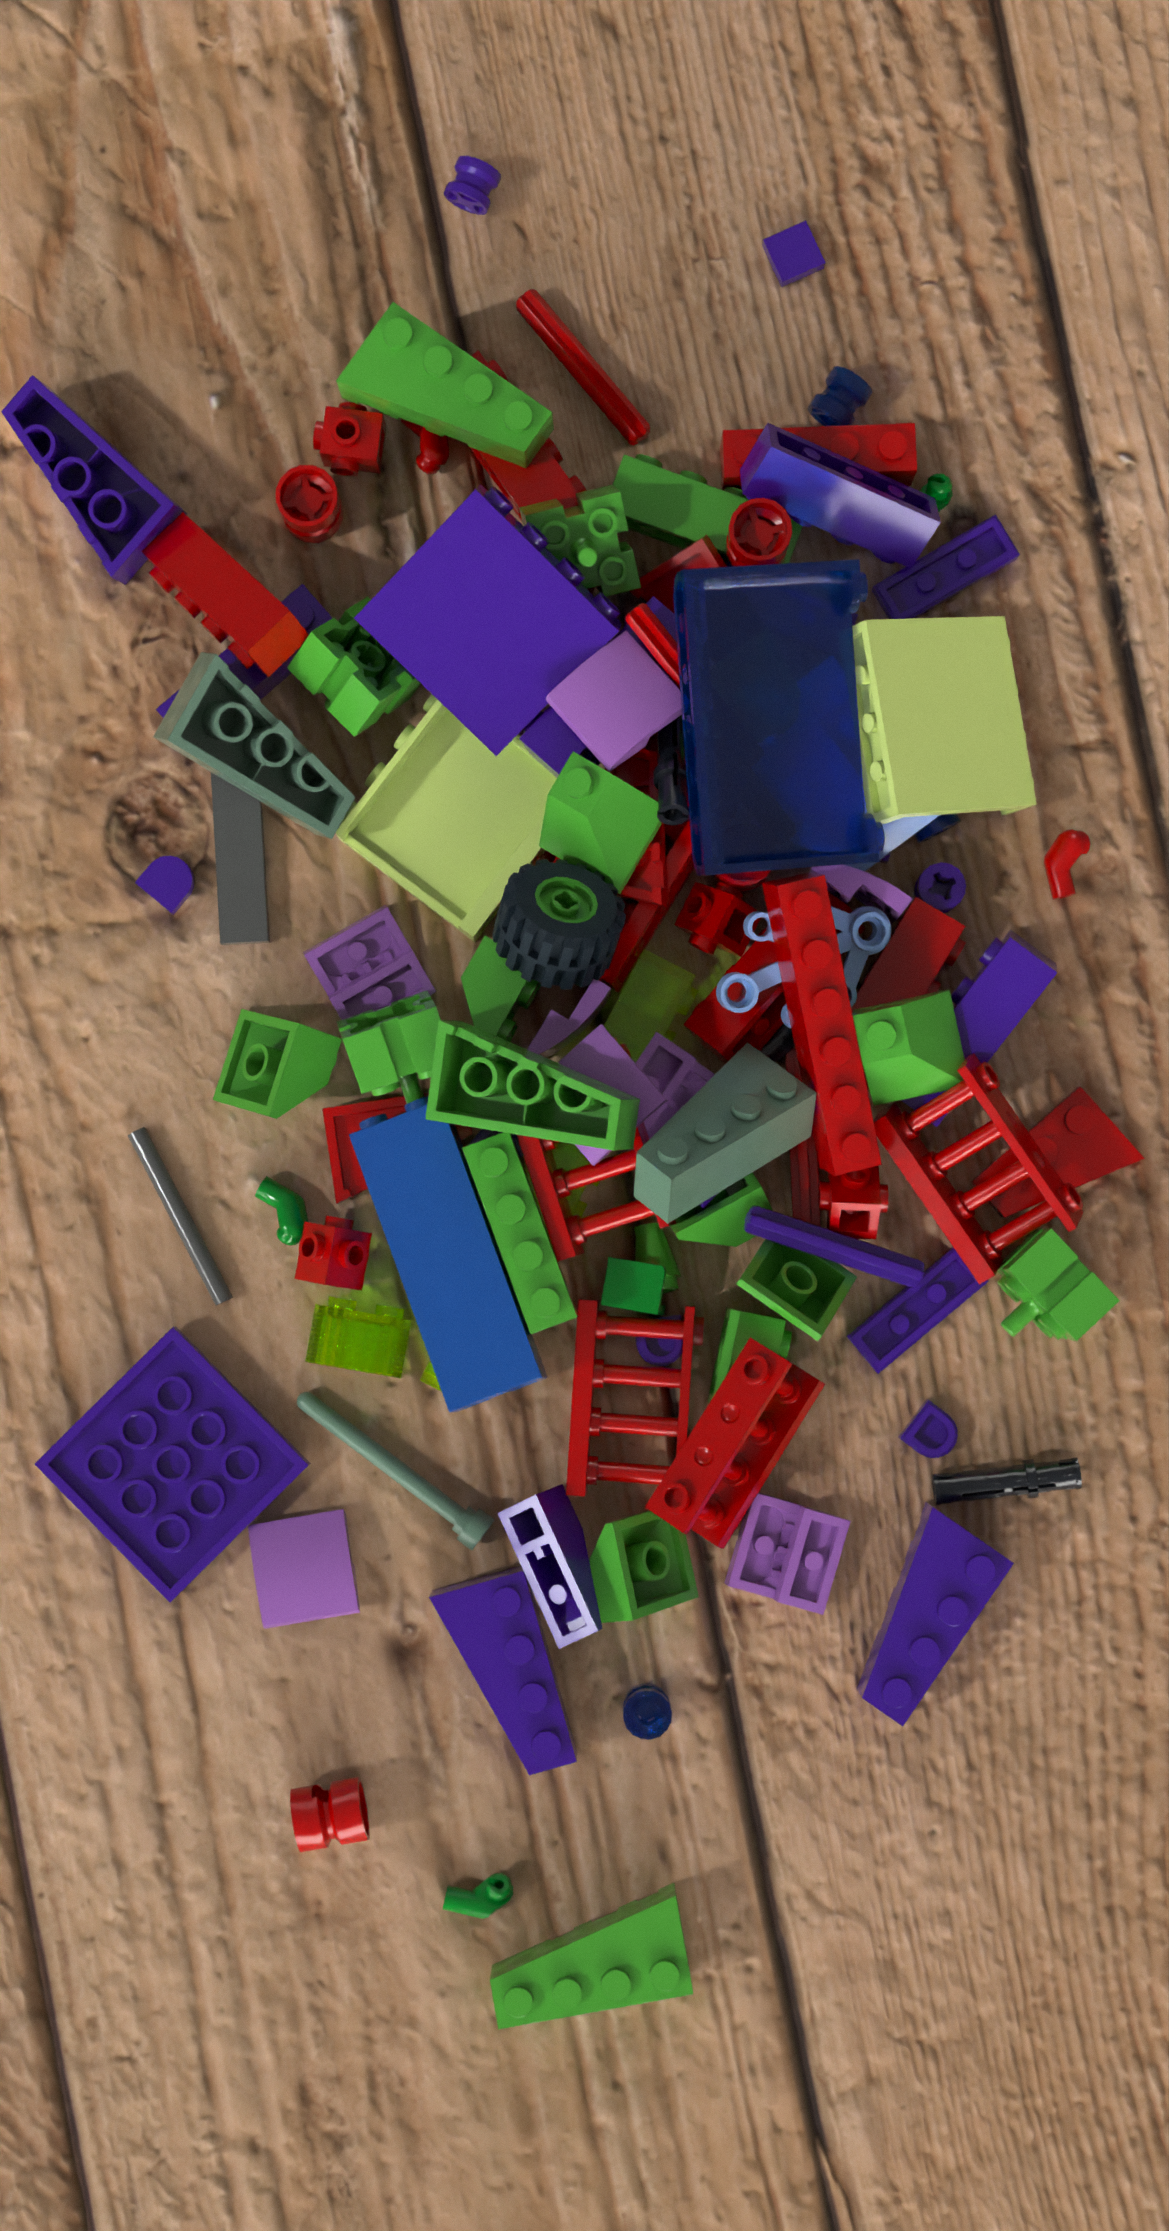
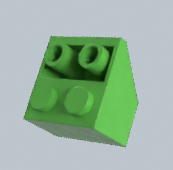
(495, 991)

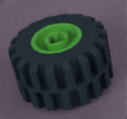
(558, 924)

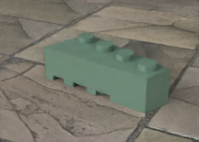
(241, 741)
(723, 1134)

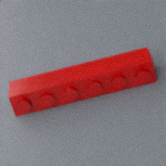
(822, 1021)

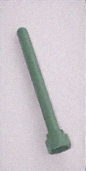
(467, 1523)

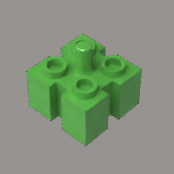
(589, 538)
(352, 672)
(393, 1045)
(1053, 1288)

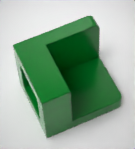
(634, 1286)

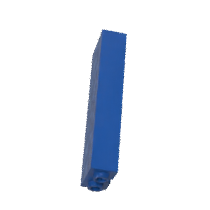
(447, 1256)

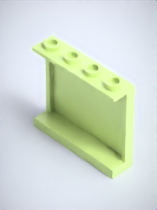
(939, 718)
(451, 818)

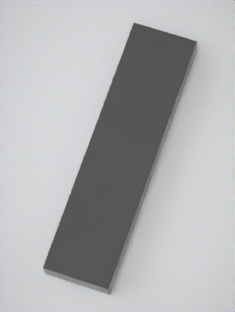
(239, 865)

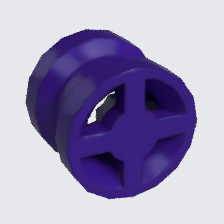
(472, 185)
(934, 891)

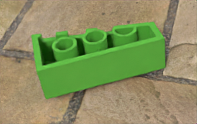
(435, 384)
(514, 1091)
(598, 1966)

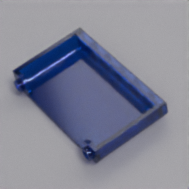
(772, 716)

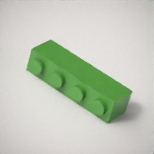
(679, 506)
(520, 1232)

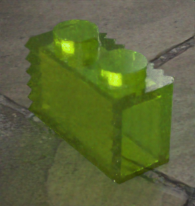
(360, 1338)

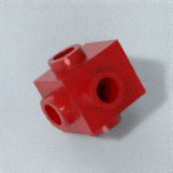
(350, 439)
(716, 919)
(854, 1202)
(333, 1253)

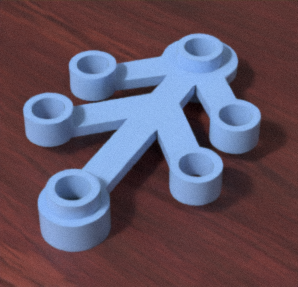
(847, 939)

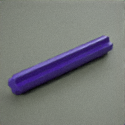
(834, 1246)

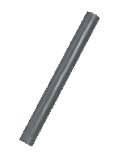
(180, 1216)

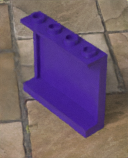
(489, 618)

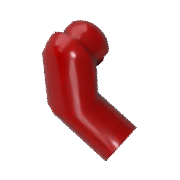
(432, 446)
(1061, 858)

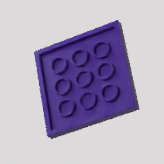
(172, 1463)

